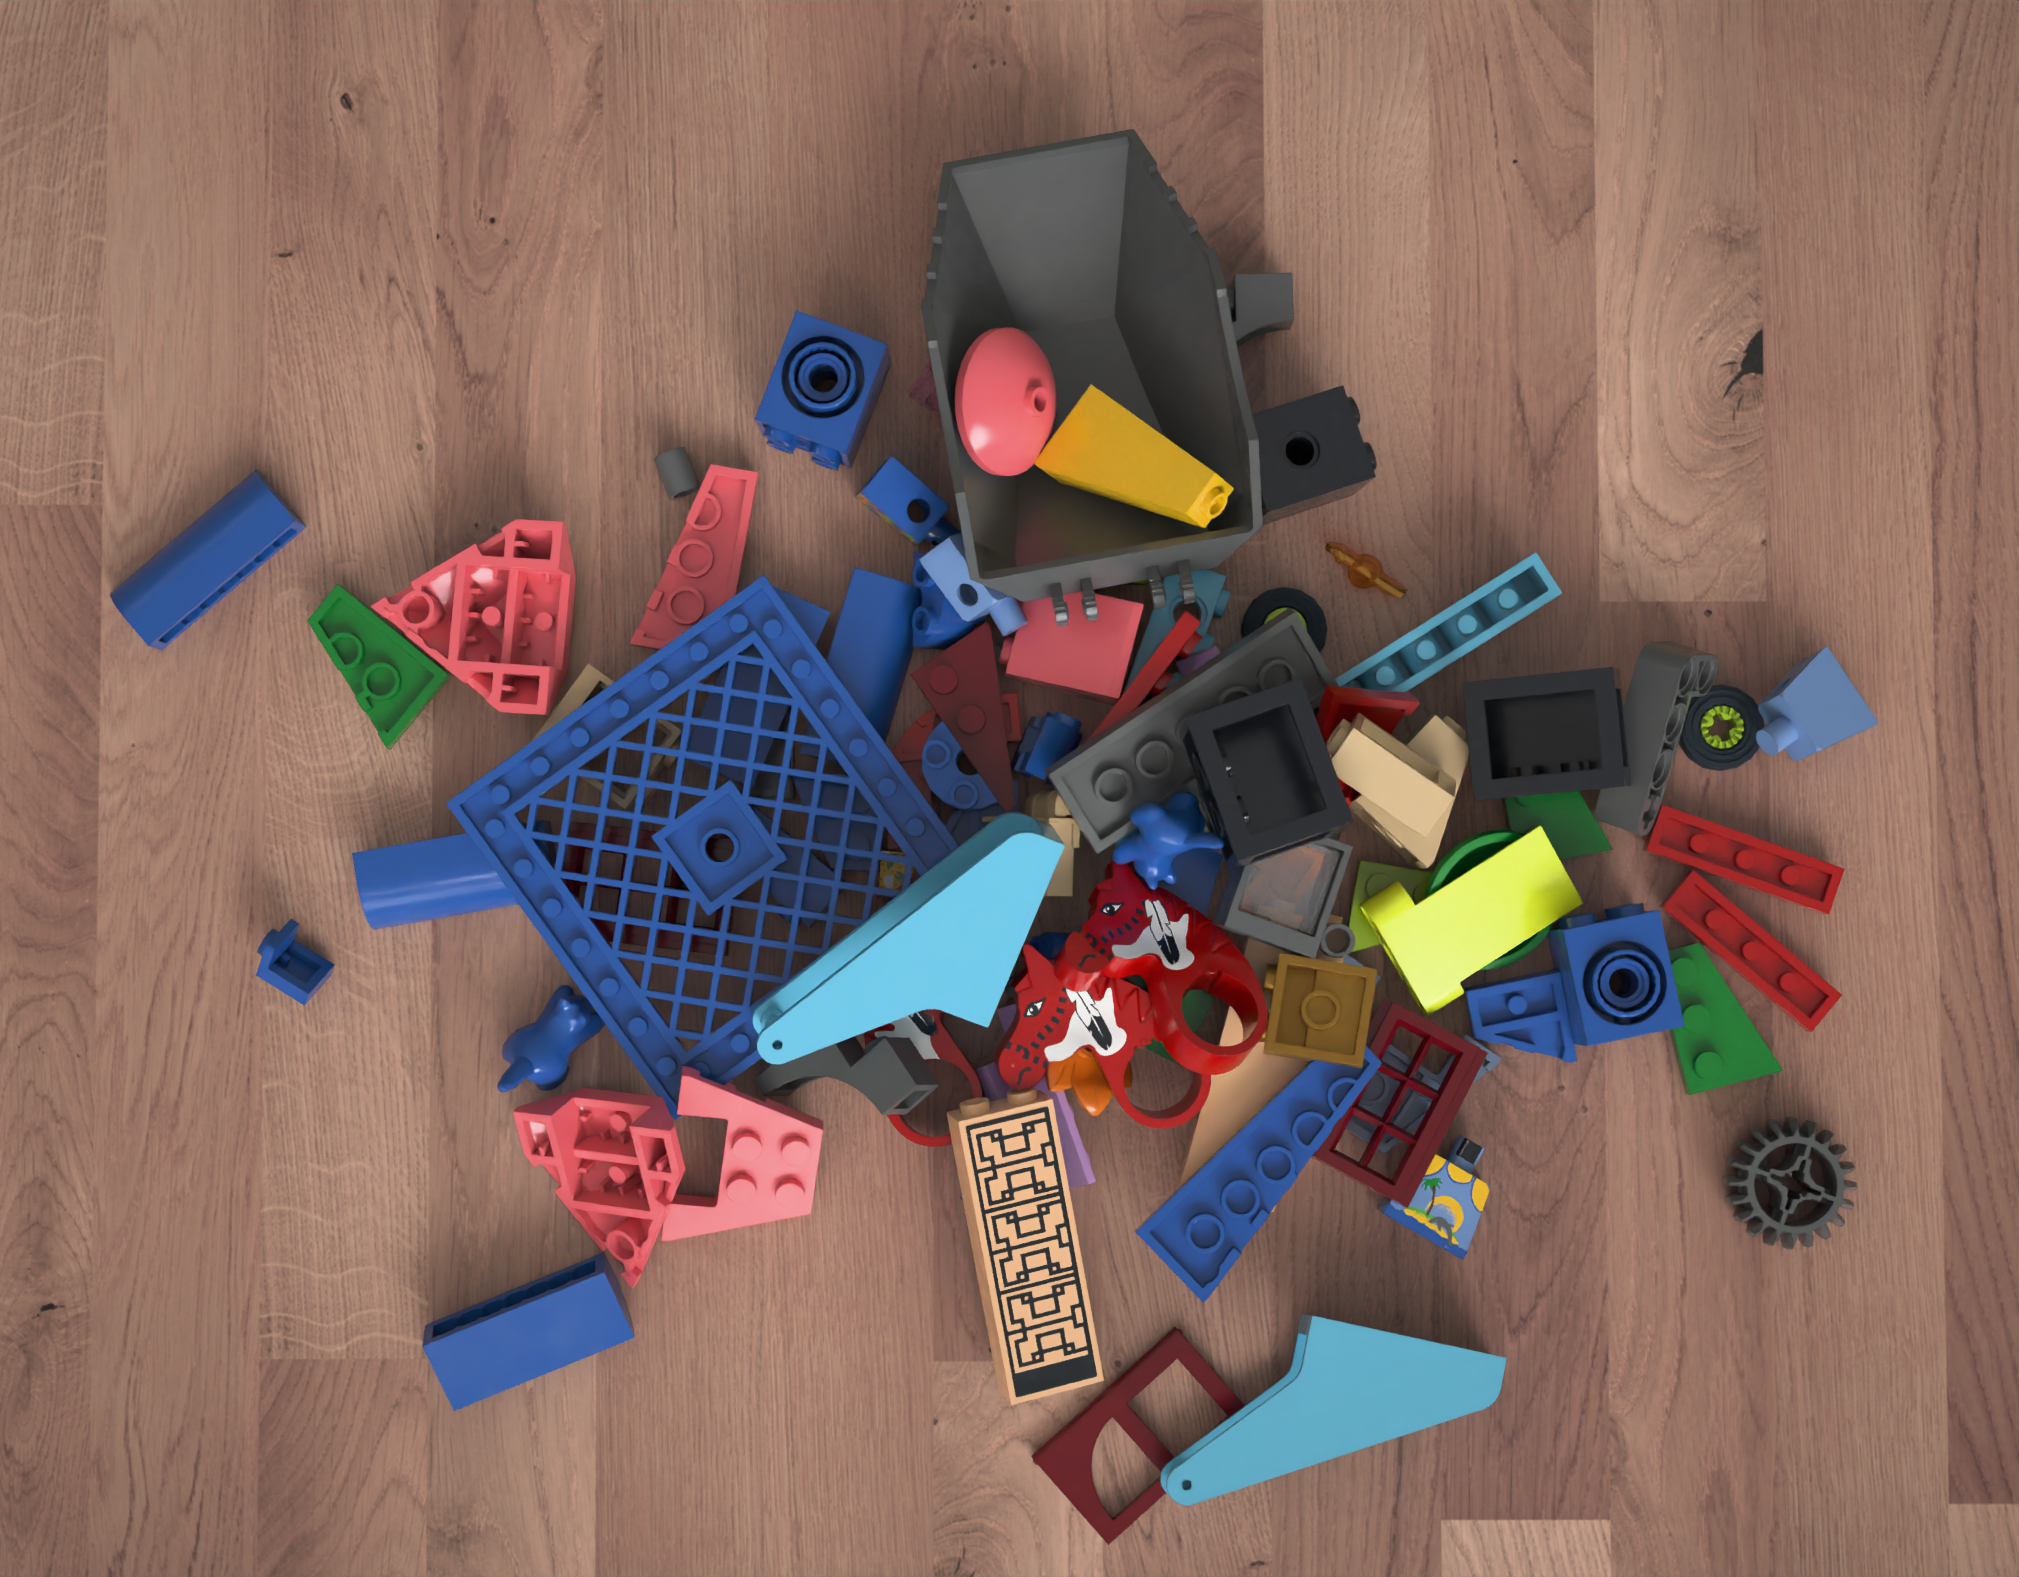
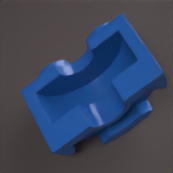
(936, 621)
(1045, 743)
(946, 780)

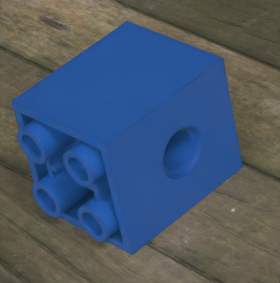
(818, 422)
(1623, 942)

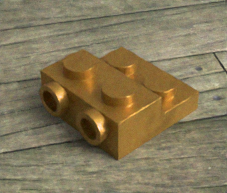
(1318, 1010)

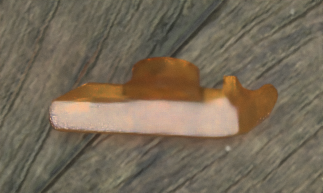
(1365, 570)

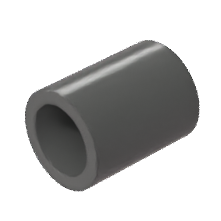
(677, 473)
(1350, 941)

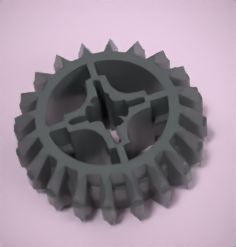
(1829, 1196)

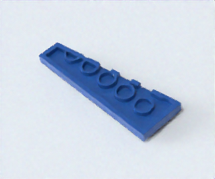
(1234, 1191)

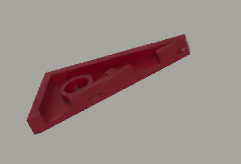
(967, 698)

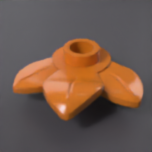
(1085, 1079)

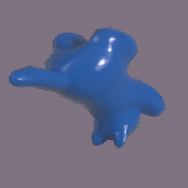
(1163, 836)
(544, 1047)

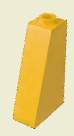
(1128, 461)

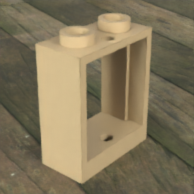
(587, 686)
(1390, 773)

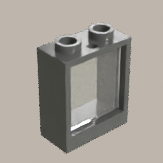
(1287, 890)

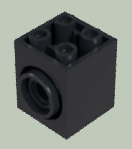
(1325, 453)

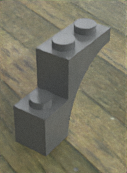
(1260, 304)
(884, 1071)

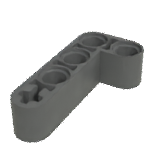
(1654, 718)

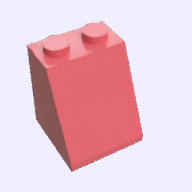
(1076, 658)

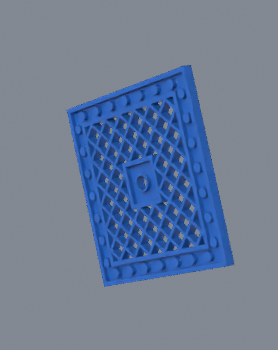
(491, 820)

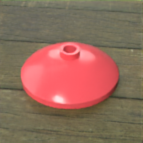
(1005, 401)

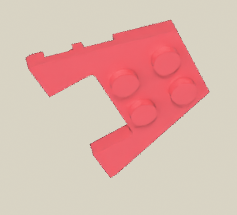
(764, 1165)

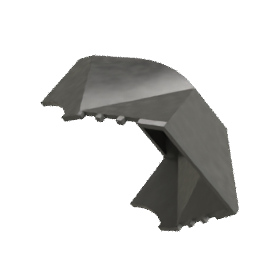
(1121, 296)

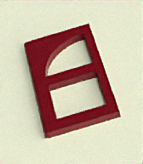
(1069, 1453)

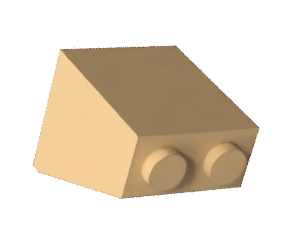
(1443, 746)

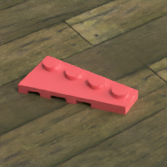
(705, 561)

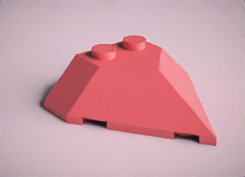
(498, 615)
(612, 1162)

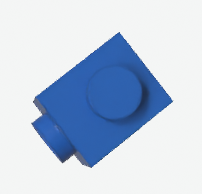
(292, 965)

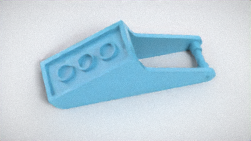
(931, 947)
(1338, 1397)

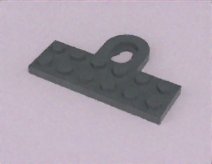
(1143, 753)

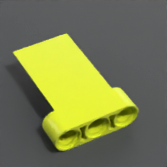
(1471, 918)

